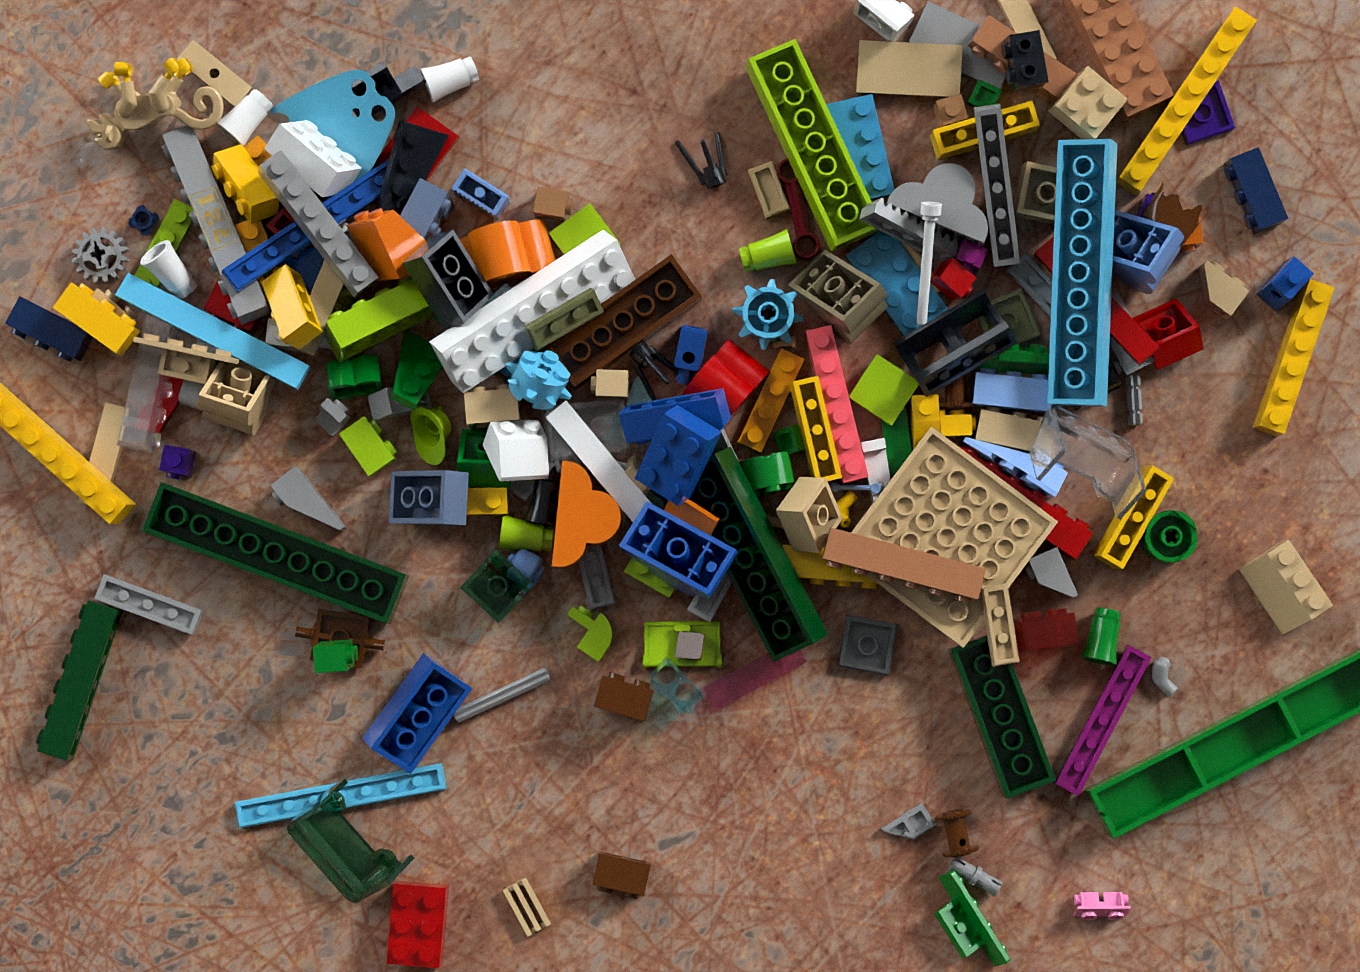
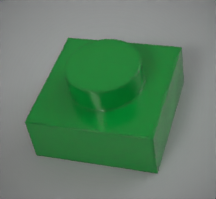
(984, 94)
(789, 440)

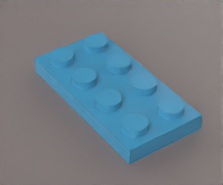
(891, 266)

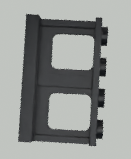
(961, 355)

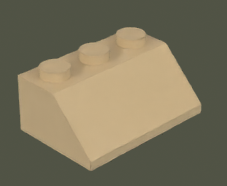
(1285, 586)

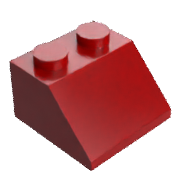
(1172, 331)

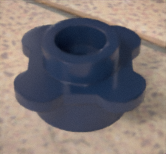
(136, 220)

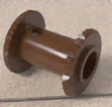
(955, 395)
(956, 833)

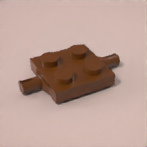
(341, 626)

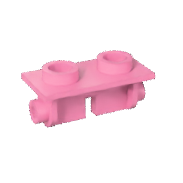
(1111, 907)

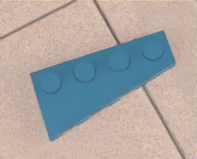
(863, 138)

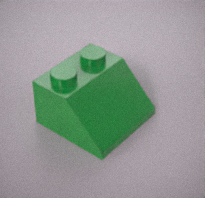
(474, 460)

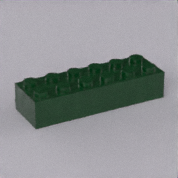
(1002, 719)

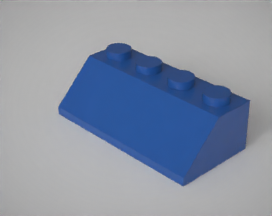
(416, 713)

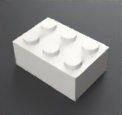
(314, 157)

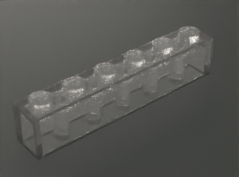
(147, 391)

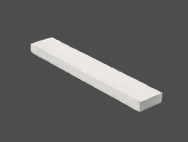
(598, 459)

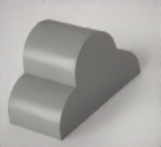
(955, 190)

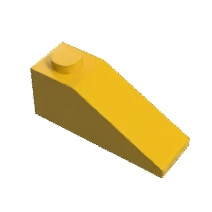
(923, 415)

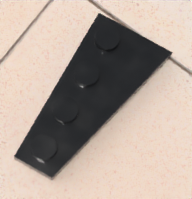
(410, 159)

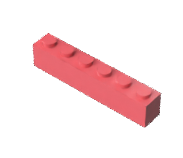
(828, 368)

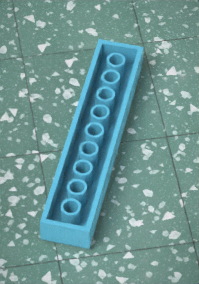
(1082, 272)

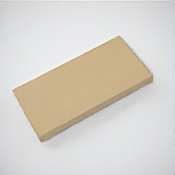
(909, 68)

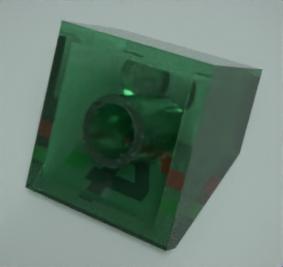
(497, 586)

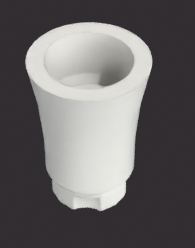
(449, 77)
(245, 117)
(169, 269)

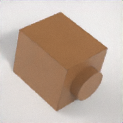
(950, 110)
(552, 204)

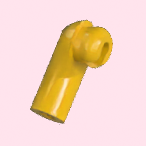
(843, 504)

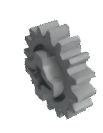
(104, 267)

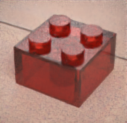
(1046, 631)

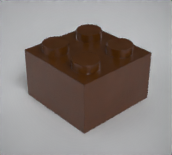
(624, 697)

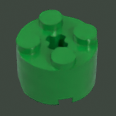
(769, 473)
(1183, 536)

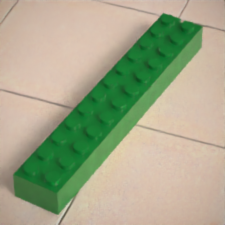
(1228, 747)

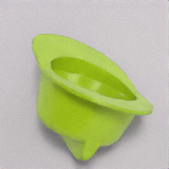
(430, 430)

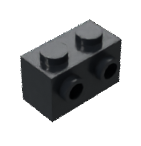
(1025, 60)

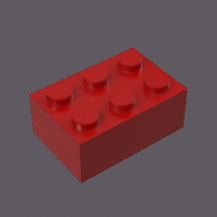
(417, 924)

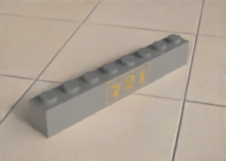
(213, 218)

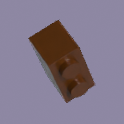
(621, 874)

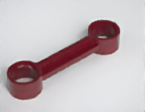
(798, 213)

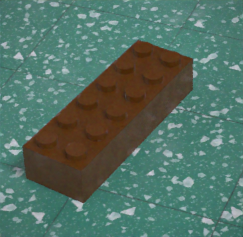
(627, 321)

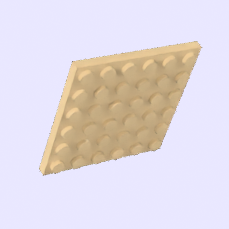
(958, 511)

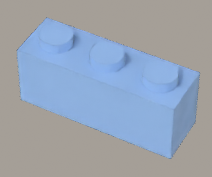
(1010, 391)

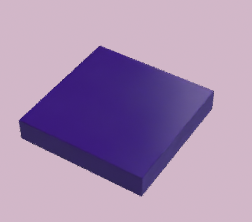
(1210, 117)

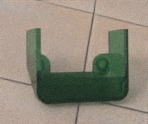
(341, 850)

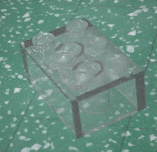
(600, 418)

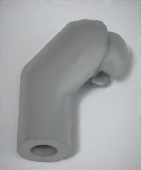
(1160, 676)

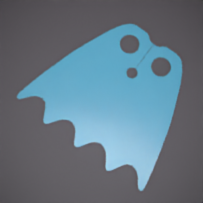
(330, 109)

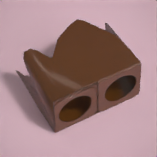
(1170, 212)

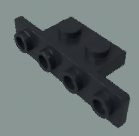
(388, 86)

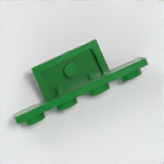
(1021, 359)
(966, 924)

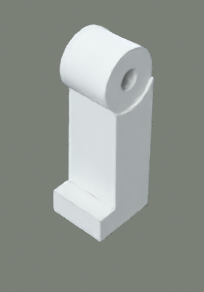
(876, 464)

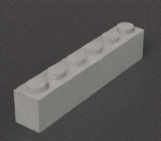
(997, 185)
(317, 223)

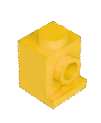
(957, 424)

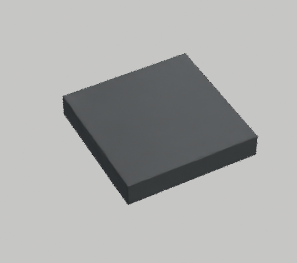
(867, 644)

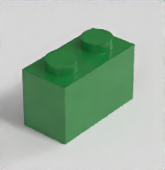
(334, 655)

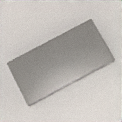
(945, 27)

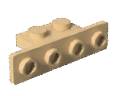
(186, 363)

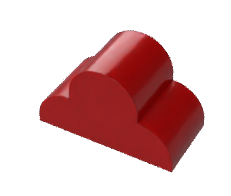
(734, 372)

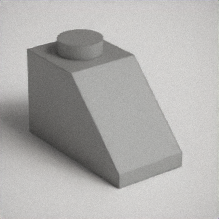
(1050, 573)

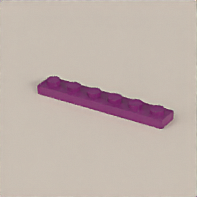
(1102, 720)

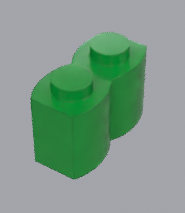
(354, 377)

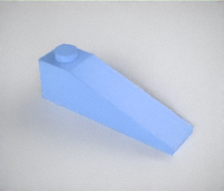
(1020, 466)

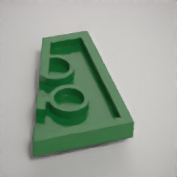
(415, 371)

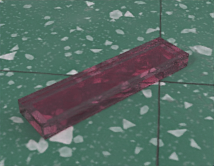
(750, 678)

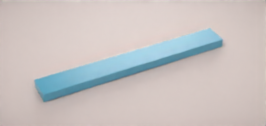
(212, 331)
(355, 792)

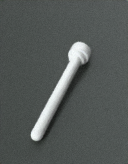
(930, 214)

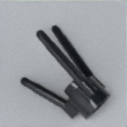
(713, 175)
(645, 357)

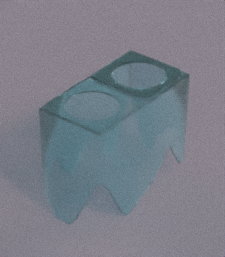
(680, 677)

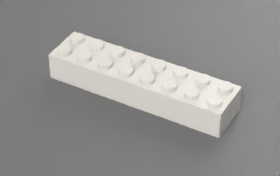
(497, 330)

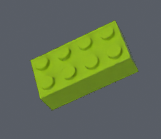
(376, 319)

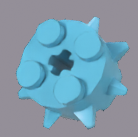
(757, 303)
(539, 379)

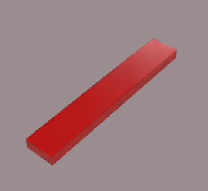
(1122, 326)

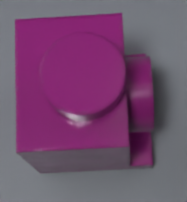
(971, 256)

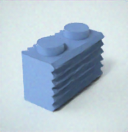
(481, 194)

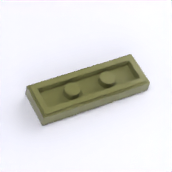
(563, 319)

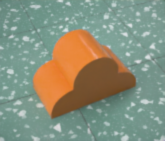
(509, 250)
(582, 517)

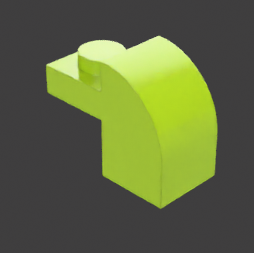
(599, 632)

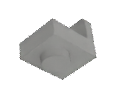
(333, 416)

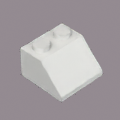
(885, 17)
(517, 450)

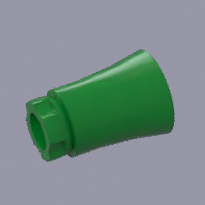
(1102, 637)

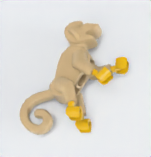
(141, 111)

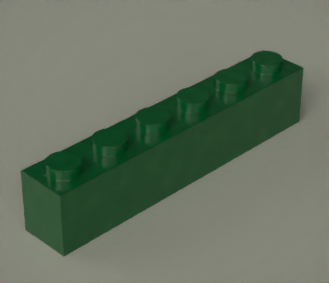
(79, 680)

